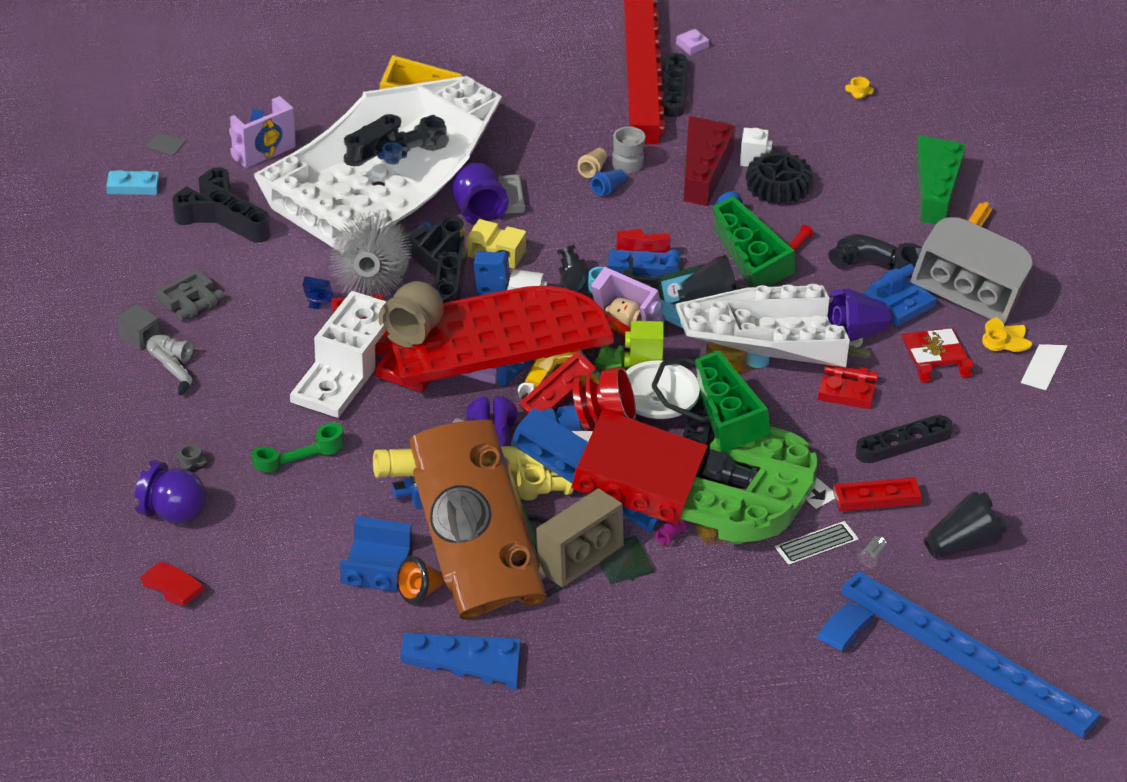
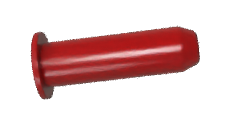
(805, 232)

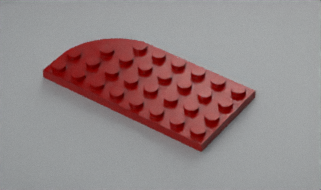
(504, 331)

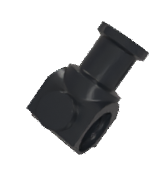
(428, 135)
(723, 469)

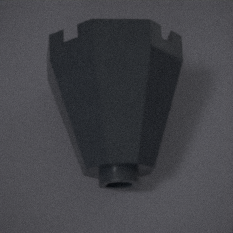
(710, 280)

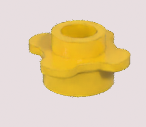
(859, 87)

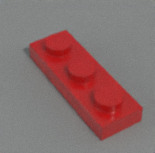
(558, 385)
(877, 494)

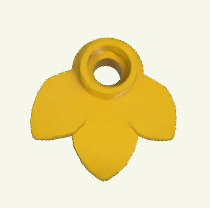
(1005, 337)

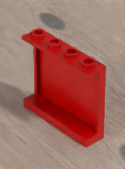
(639, 466)

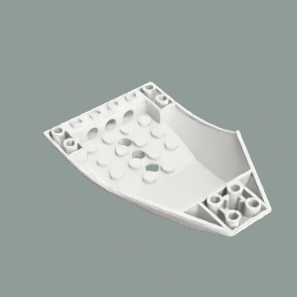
(323, 192)

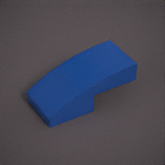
(844, 626)

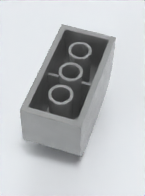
(973, 267)

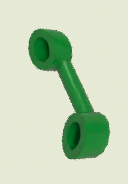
(328, 442)

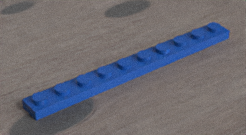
(971, 654)

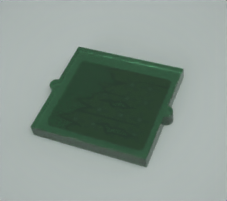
(626, 562)

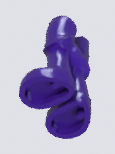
(504, 415)

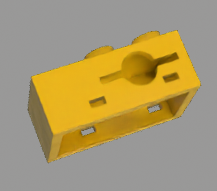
(408, 72)

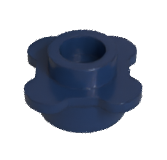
(392, 153)

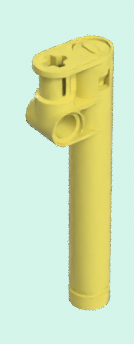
(529, 475)

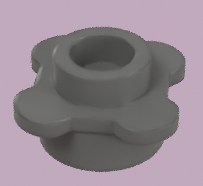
(190, 457)

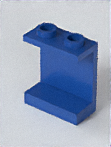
(376, 553)

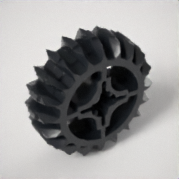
(779, 177)

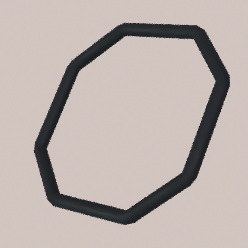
(661, 396)

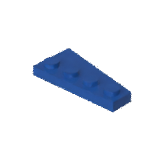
(472, 655)

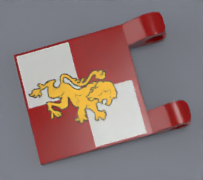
(936, 349)

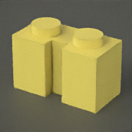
(489, 238)

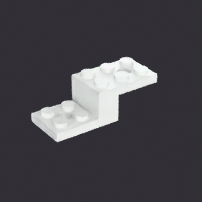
(342, 356)

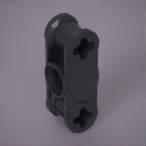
(369, 140)

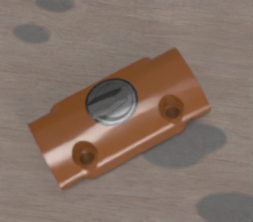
(475, 517)

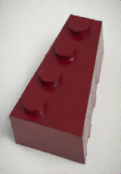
(707, 155)

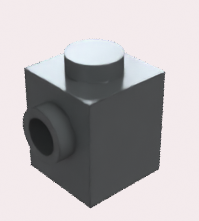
(137, 326)

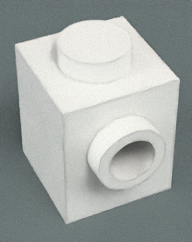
(753, 144)

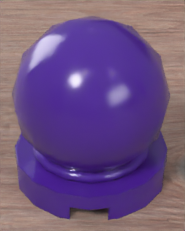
(479, 193)
(172, 494)

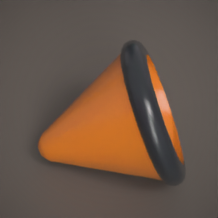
(417, 579)

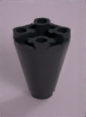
(966, 527)

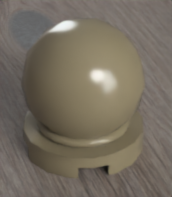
(412, 313)

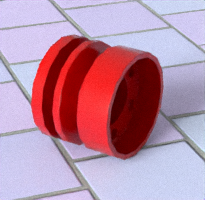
(610, 392)

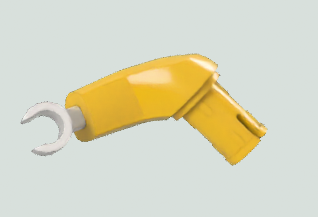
(541, 370)

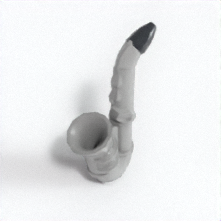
(168, 352)

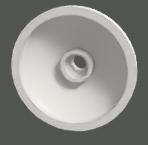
(676, 384)

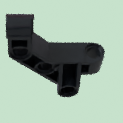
(441, 253)

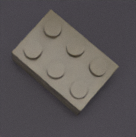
(580, 537)

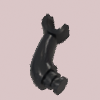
(865, 248)
(573, 271)

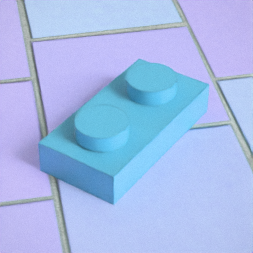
(133, 182)

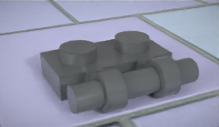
(185, 290)

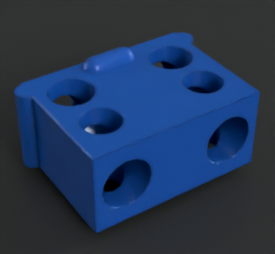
(491, 272)

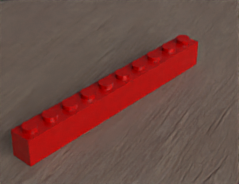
(644, 68)

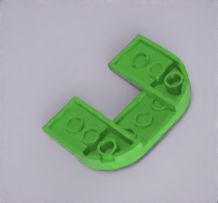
(770, 499)

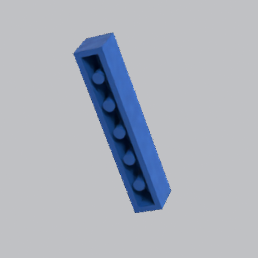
(561, 452)

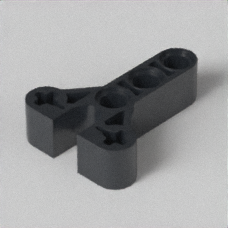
(220, 206)

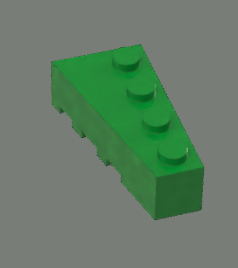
(938, 174)
(752, 245)
(730, 403)

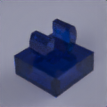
(316, 291)

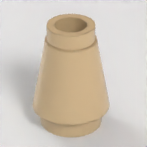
(592, 163)

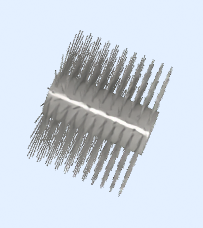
(370, 255)

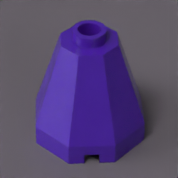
(858, 313)

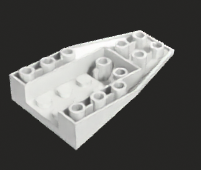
(769, 322)

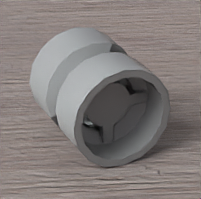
(628, 149)

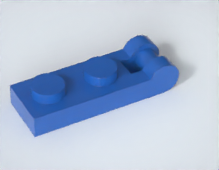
(645, 262)

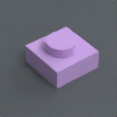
(692, 41)

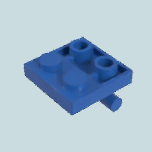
(900, 295)

